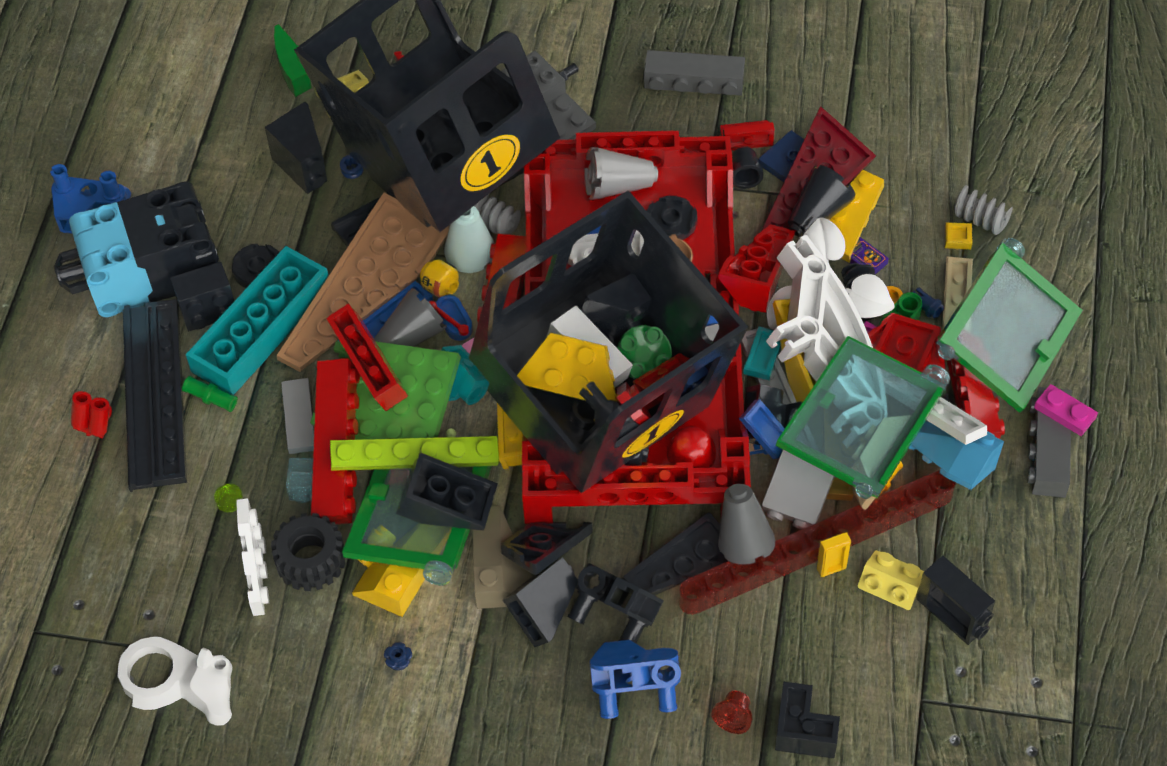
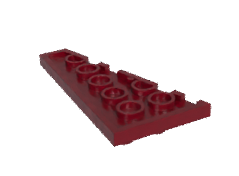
(825, 145)

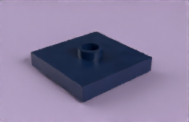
(782, 155)

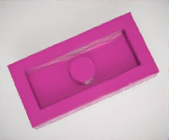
(1065, 410)

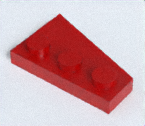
(625, 393)

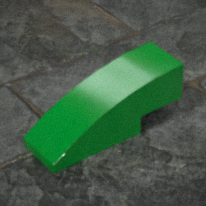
(289, 63)

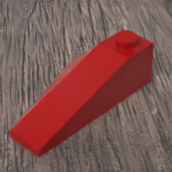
(755, 270)

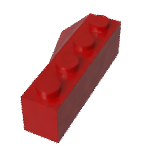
(975, 397)

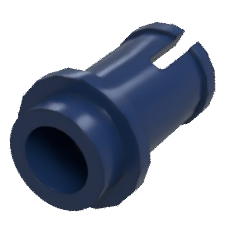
(931, 306)

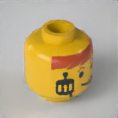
(439, 278)

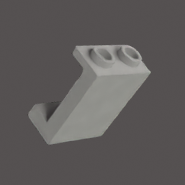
(796, 491)

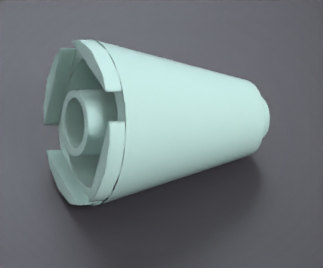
(468, 243)

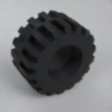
(302, 533)

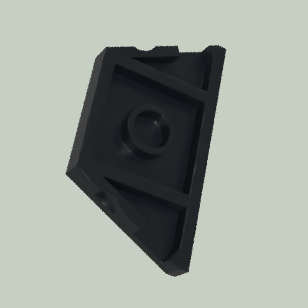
(543, 543)

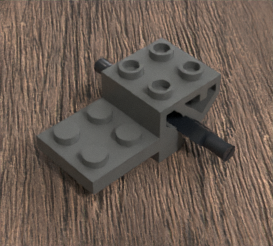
(565, 112)

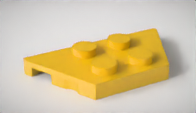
(568, 365)

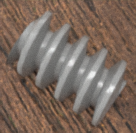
(981, 212)
(497, 217)

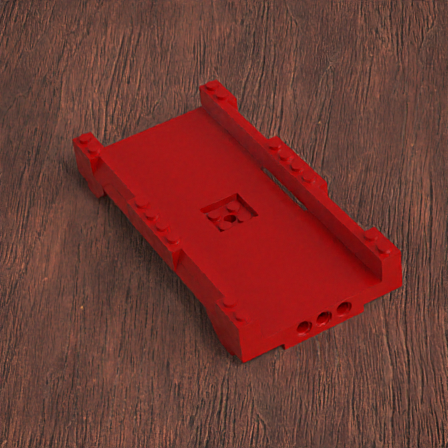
(556, 199)

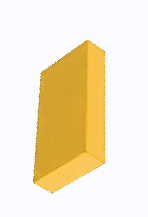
(833, 554)

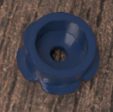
(401, 662)

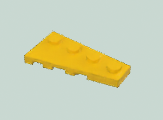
(856, 215)

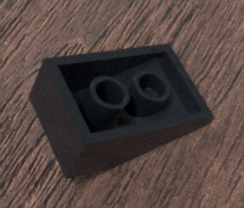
(446, 495)

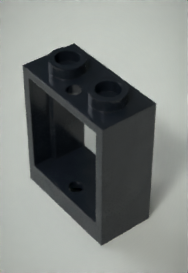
(956, 600)

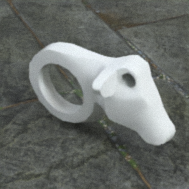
(197, 678)

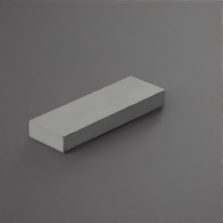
(298, 415)

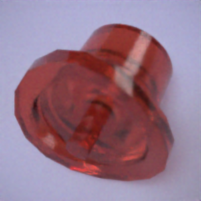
(733, 713)

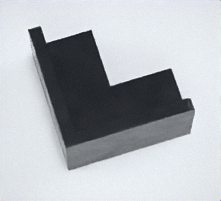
(800, 729)

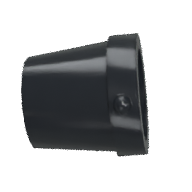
(746, 168)

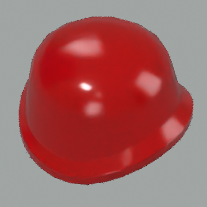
(692, 445)

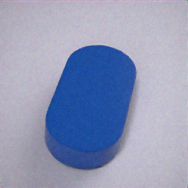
(453, 307)

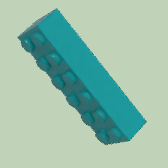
(257, 321)

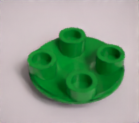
(645, 349)

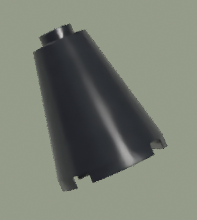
(820, 197)

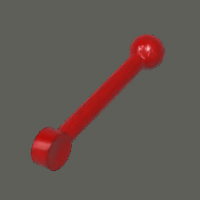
(463, 329)

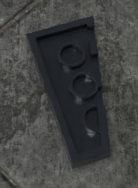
(681, 558)

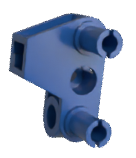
(69, 198)
(626, 661)

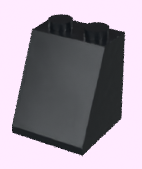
(297, 148)

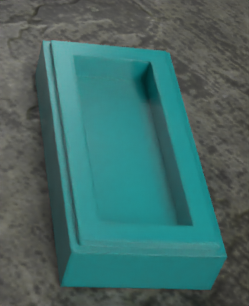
(761, 356)

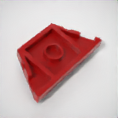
(908, 341)

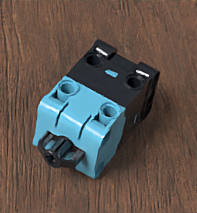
(136, 247)

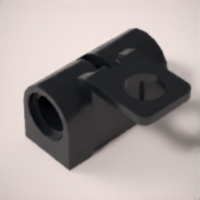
(773, 400)

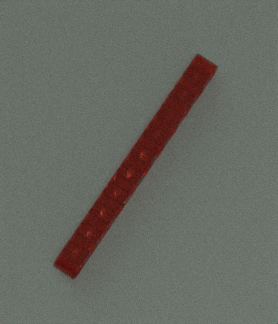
(803, 542)

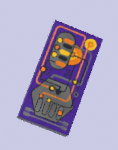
(867, 254)

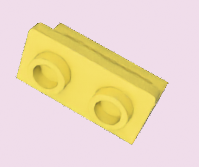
(891, 579)

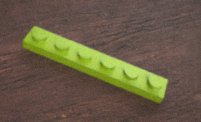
(403, 452)

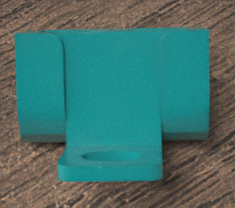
(469, 381)

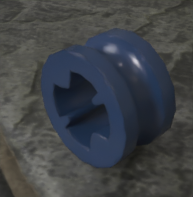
(351, 174)

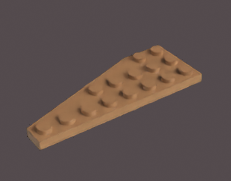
(372, 270)

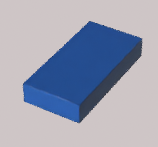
(763, 427)

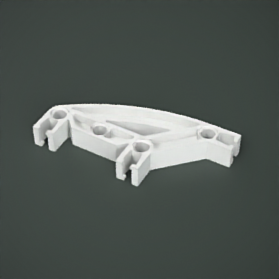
(819, 309)

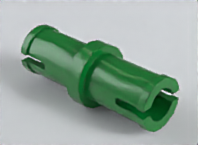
(209, 393)

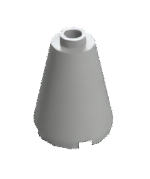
(616, 173)

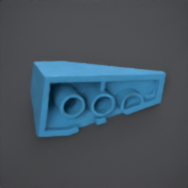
(958, 462)

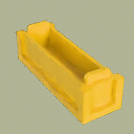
(508, 440)

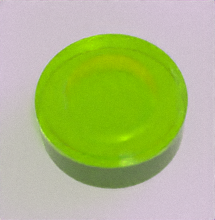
(226, 497)

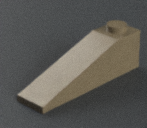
(493, 572)

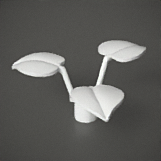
(867, 290)

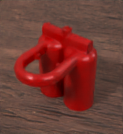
(90, 415)

